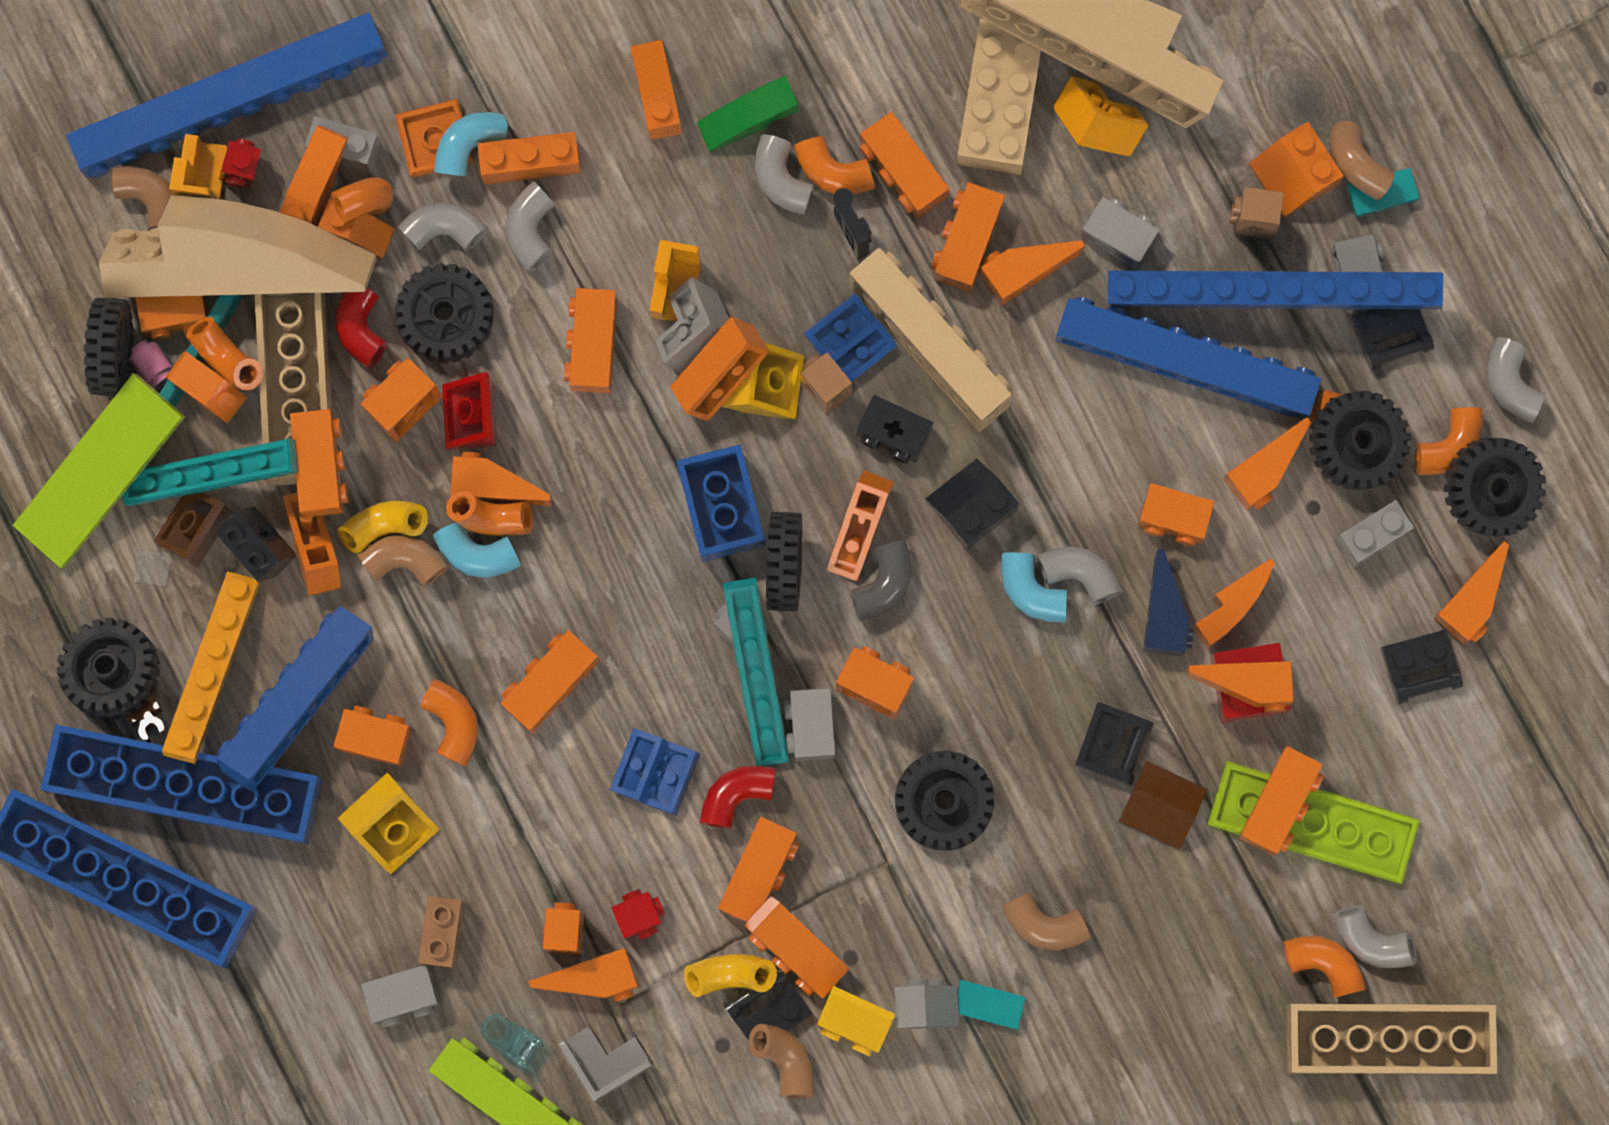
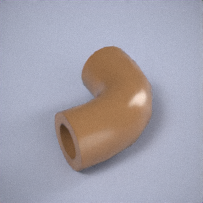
(1356, 163)
(146, 187)
(406, 553)
(1042, 930)
(790, 1059)

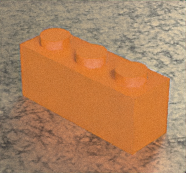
(529, 158)
(903, 165)
(967, 236)
(591, 340)
(719, 368)
(318, 463)
(549, 680)
(1282, 802)
(759, 869)
(795, 948)

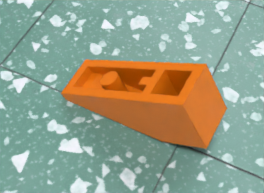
(656, 90)
(315, 176)
(1023, 267)
(1261, 473)
(493, 482)
(860, 525)
(312, 548)
(1474, 602)
(1253, 683)
(599, 977)

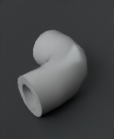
(774, 176)
(443, 220)
(523, 227)
(1506, 382)
(1082, 566)
(1369, 945)

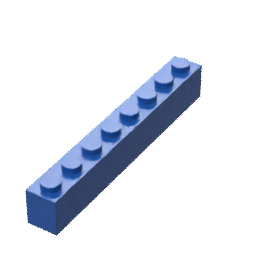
(1188, 359)

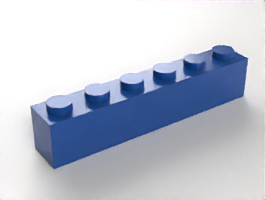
(295, 698)

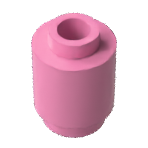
(150, 363)

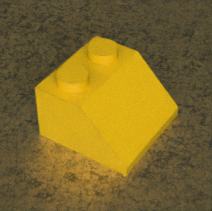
(771, 387)
(388, 823)
(855, 1021)

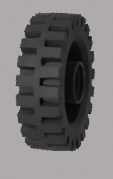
(441, 288)
(108, 346)
(1383, 437)
(1517, 492)
(784, 561)
(124, 685)
(951, 774)

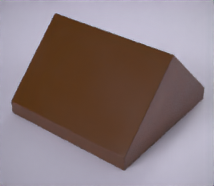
(193, 527)
(1163, 805)

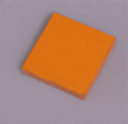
(422, 132)

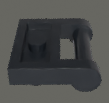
(855, 230)
(1383, 324)
(1418, 656)
(1103, 739)
(784, 1011)

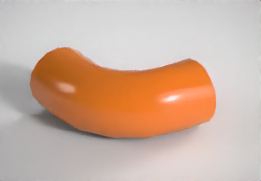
(827, 172)
(362, 197)
(223, 355)
(1465, 427)
(489, 517)
(458, 718)
(1329, 958)

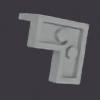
(699, 319)
(601, 1071)

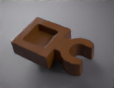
(146, 717)

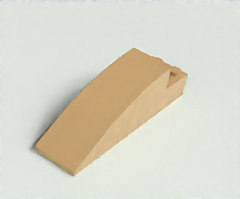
(1116, 45)
(230, 250)

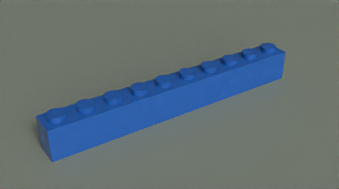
(226, 96)
(1275, 289)

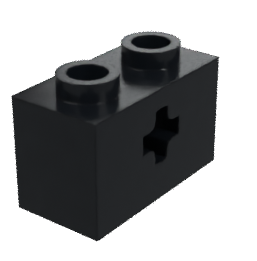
(884, 414)
(256, 544)

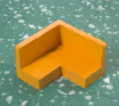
(1097, 120)
(198, 169)
(672, 268)

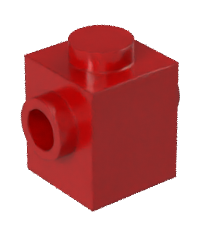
(240, 163)
(638, 915)

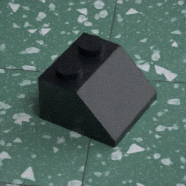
(973, 503)

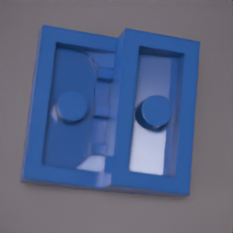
(851, 337)
(654, 771)

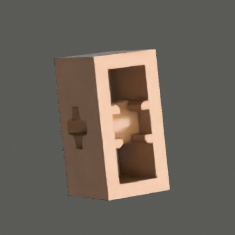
(1257, 213)
(825, 382)
(441, 932)

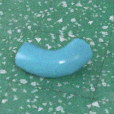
(463, 137)
(474, 558)
(1027, 593)

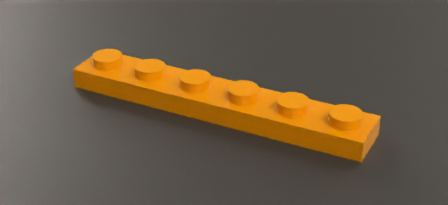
(210, 667)

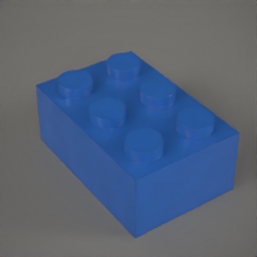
(721, 503)

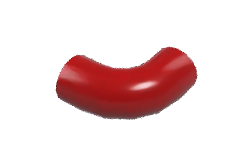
(354, 328)
(732, 789)

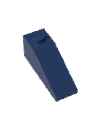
(1166, 616)

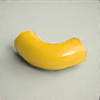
(382, 520)
(730, 972)

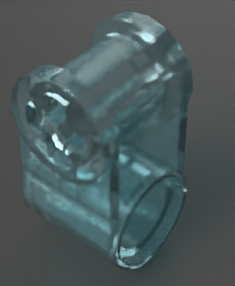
(513, 1041)

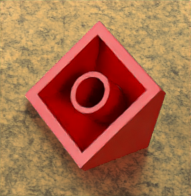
(469, 412)

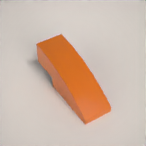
(1233, 604)

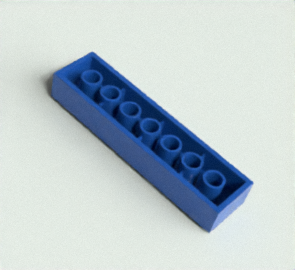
(142, 779)
(122, 879)

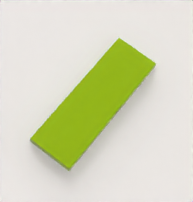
(98, 470)
(1331, 830)

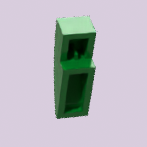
(748, 114)

